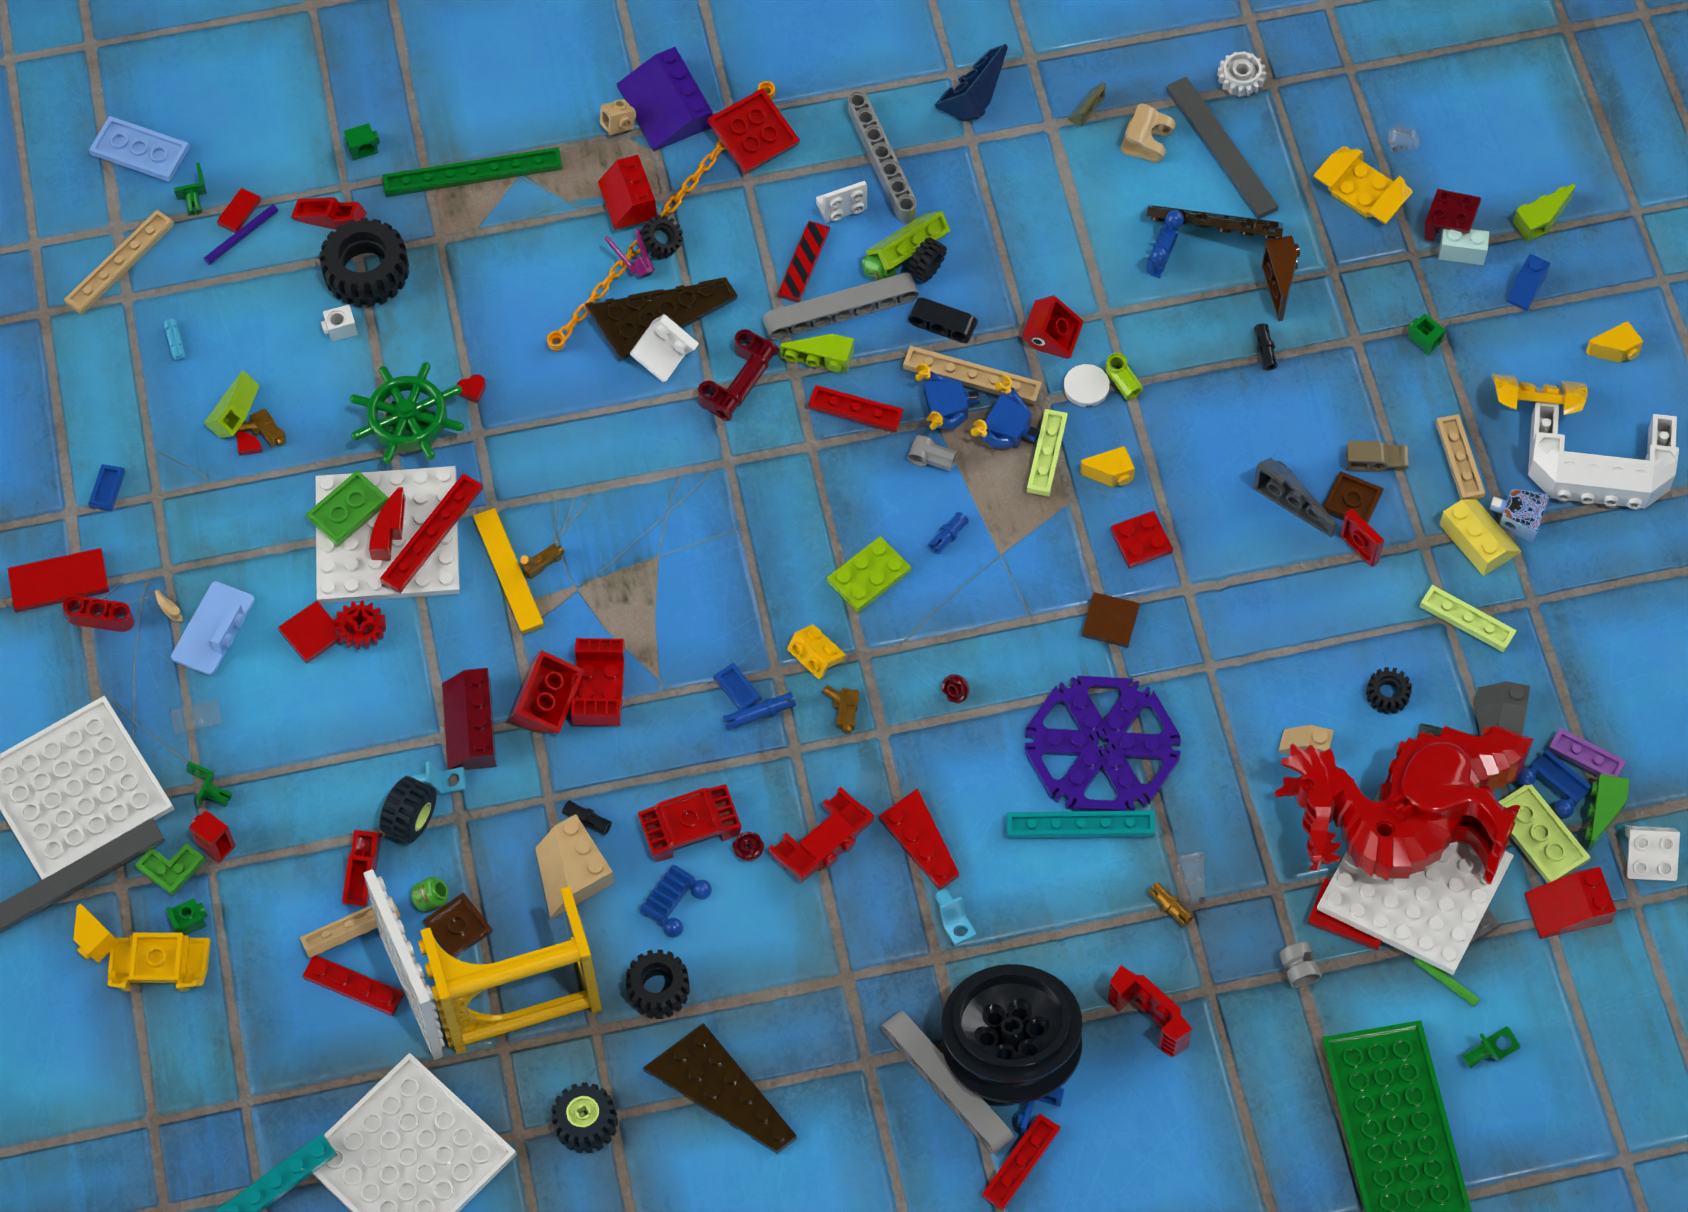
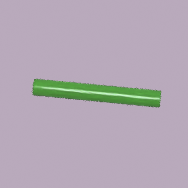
(1448, 981)

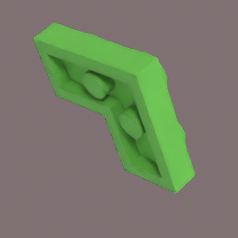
(170, 874)

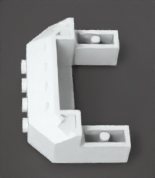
(1601, 477)

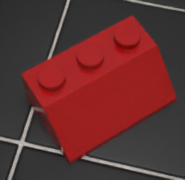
(627, 193)
(546, 694)

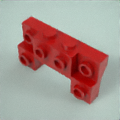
(827, 840)

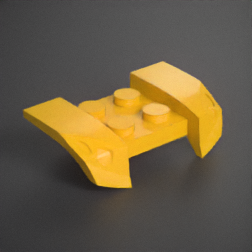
(1361, 185)
(1570, 394)
(159, 960)

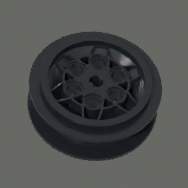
(1023, 1005)

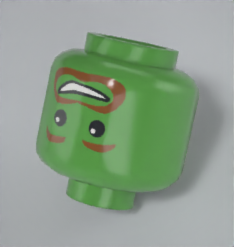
(874, 269)
(429, 894)

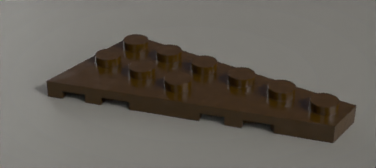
(1225, 223)
(628, 318)
(715, 1082)

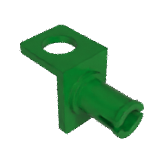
(192, 192)
(208, 789)
(1489, 1048)

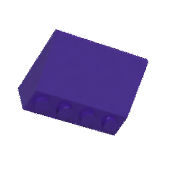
(666, 100)

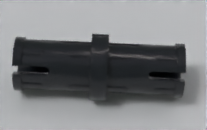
(1265, 346)
(587, 817)

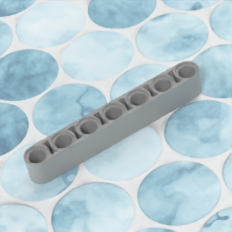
(882, 165)
(840, 306)
(932, 1067)

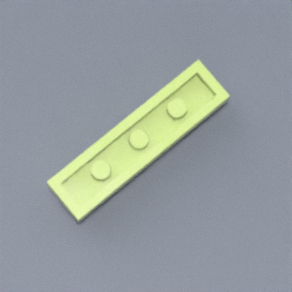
(1047, 452)
(1468, 618)

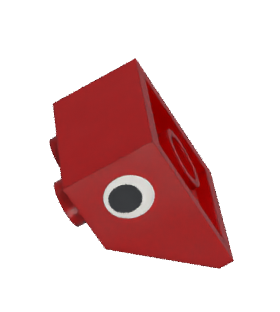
(1052, 327)

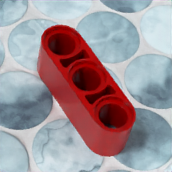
(90, 606)

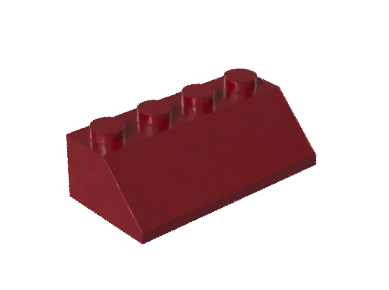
(469, 720)

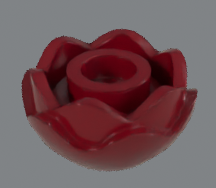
(955, 688)
(748, 839)

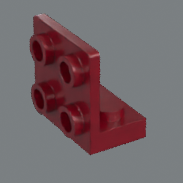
(1452, 212)

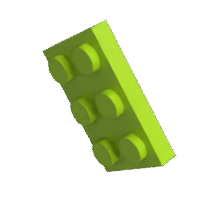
(869, 574)

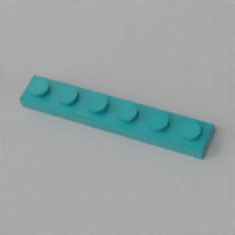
(1080, 824)
(282, 1177)

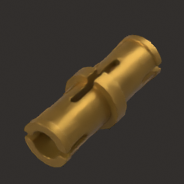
(1170, 904)

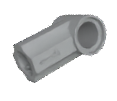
(925, 452)

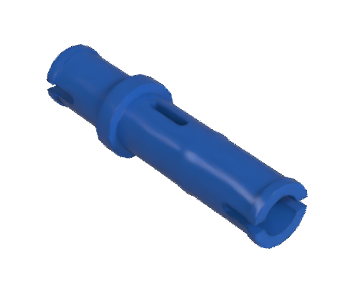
(760, 710)

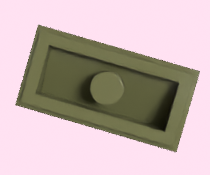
(1088, 105)

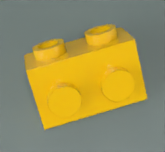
(815, 650)

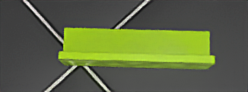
(905, 241)

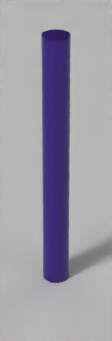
(242, 233)

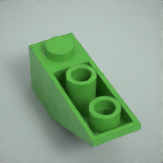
(1609, 801)

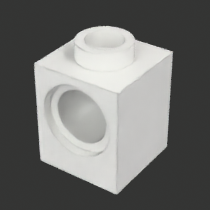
(339, 315)

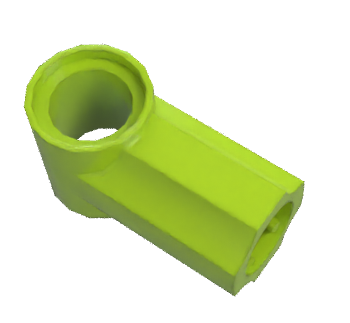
(1123, 377)

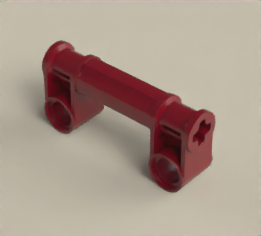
(757, 354)

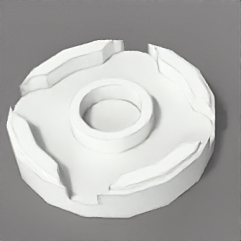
(1086, 385)

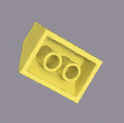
(1478, 535)

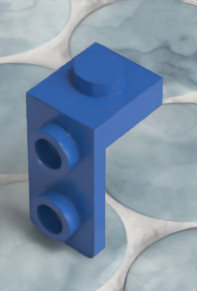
(1024, 1118)

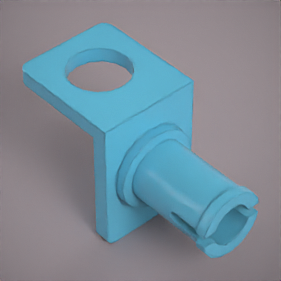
(439, 779)
(954, 916)

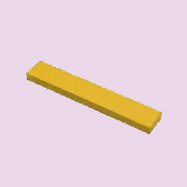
(508, 571)

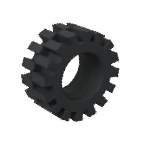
(669, 229)
(927, 259)
(1389, 703)

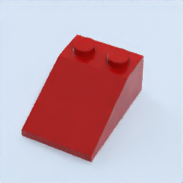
(1571, 903)

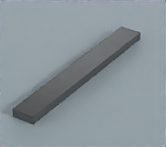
(1222, 148)
(79, 874)

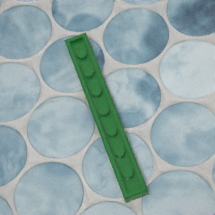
(472, 172)

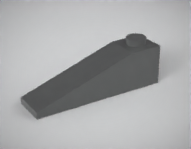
(1285, 489)
(1503, 706)

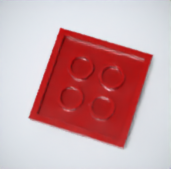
(753, 131)

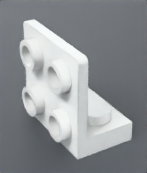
(843, 202)
(663, 347)
(1652, 852)

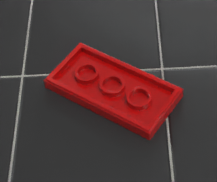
(57, 579)

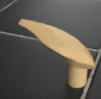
(168, 607)

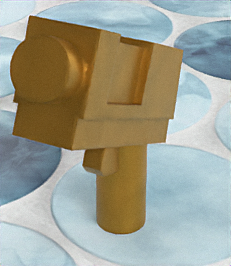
(263, 423)
(536, 565)
(847, 702)

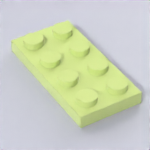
(1544, 836)

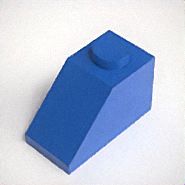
(1528, 282)

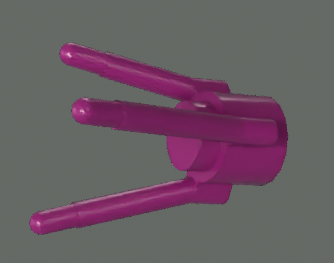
(642, 264)

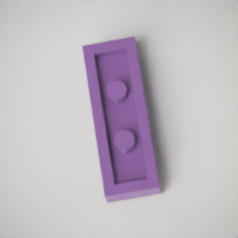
(1586, 754)

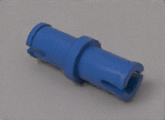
(948, 532)

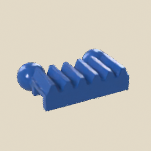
(1164, 244)
(1560, 779)
(669, 894)

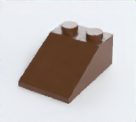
(1279, 265)

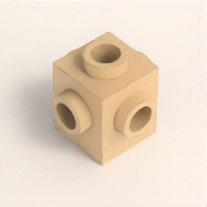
(617, 117)

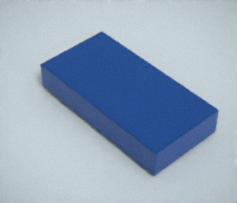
(106, 487)
(737, 687)

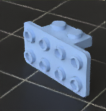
(212, 628)

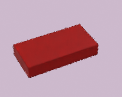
(239, 210)

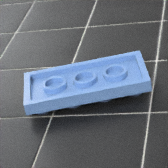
(139, 148)

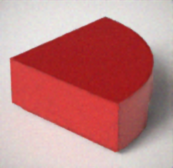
(247, 443)

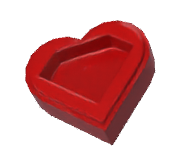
(472, 388)

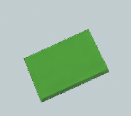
(347, 508)

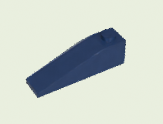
(975, 88)

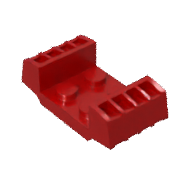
(602, 683)
(689, 820)
(1148, 998)

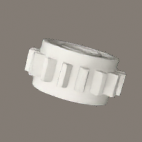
(1241, 74)

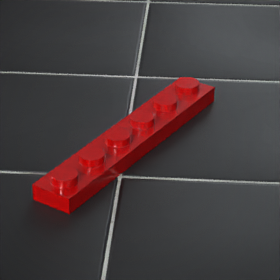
(431, 533)

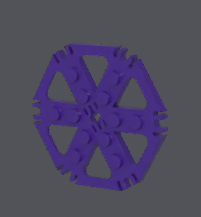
(1094, 758)

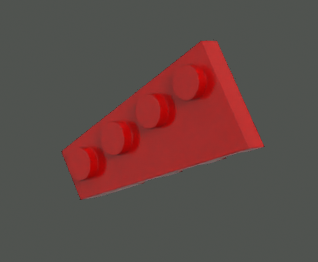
(918, 835)

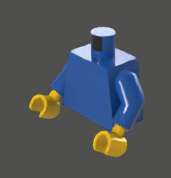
(945, 399)
(1007, 421)

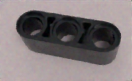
(943, 320)

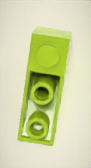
(1539, 216)
(823, 351)
(233, 406)

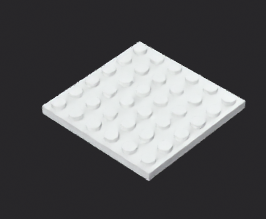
(349, 572)
(77, 788)
(1424, 915)
(405, 964)
(411, 1147)

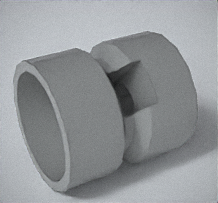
(1301, 968)

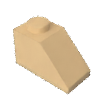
(1304, 736)

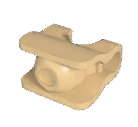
(1138, 135)

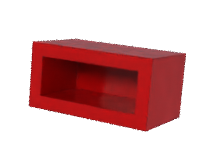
(212, 836)

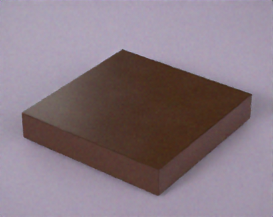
(1352, 493)
(1110, 619)
(457, 925)

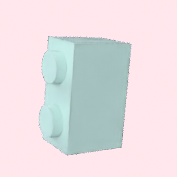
(1464, 247)

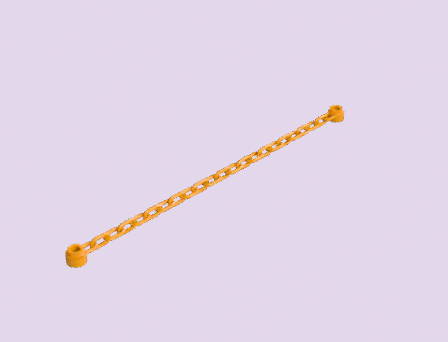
(558, 336)

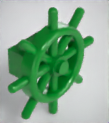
(407, 422)

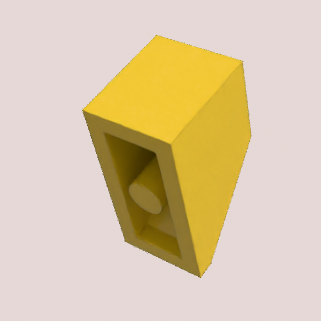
(1616, 344)
(1109, 468)
(92, 936)

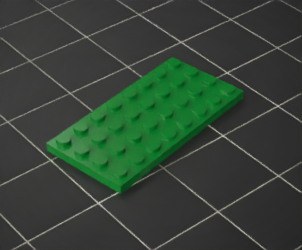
(1395, 1120)

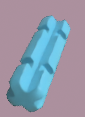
(174, 339)

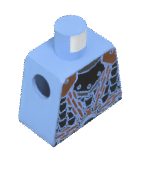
(1521, 512)

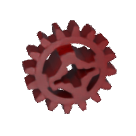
(349, 620)

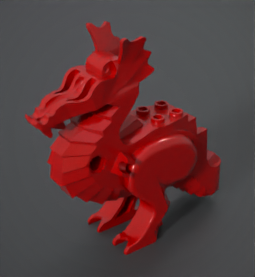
(1432, 797)

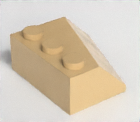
(571, 859)

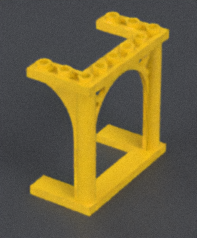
(462, 981)

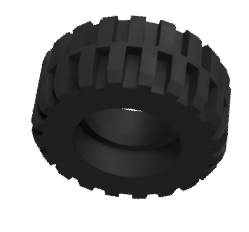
(361, 238)

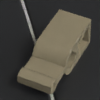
(1375, 456)

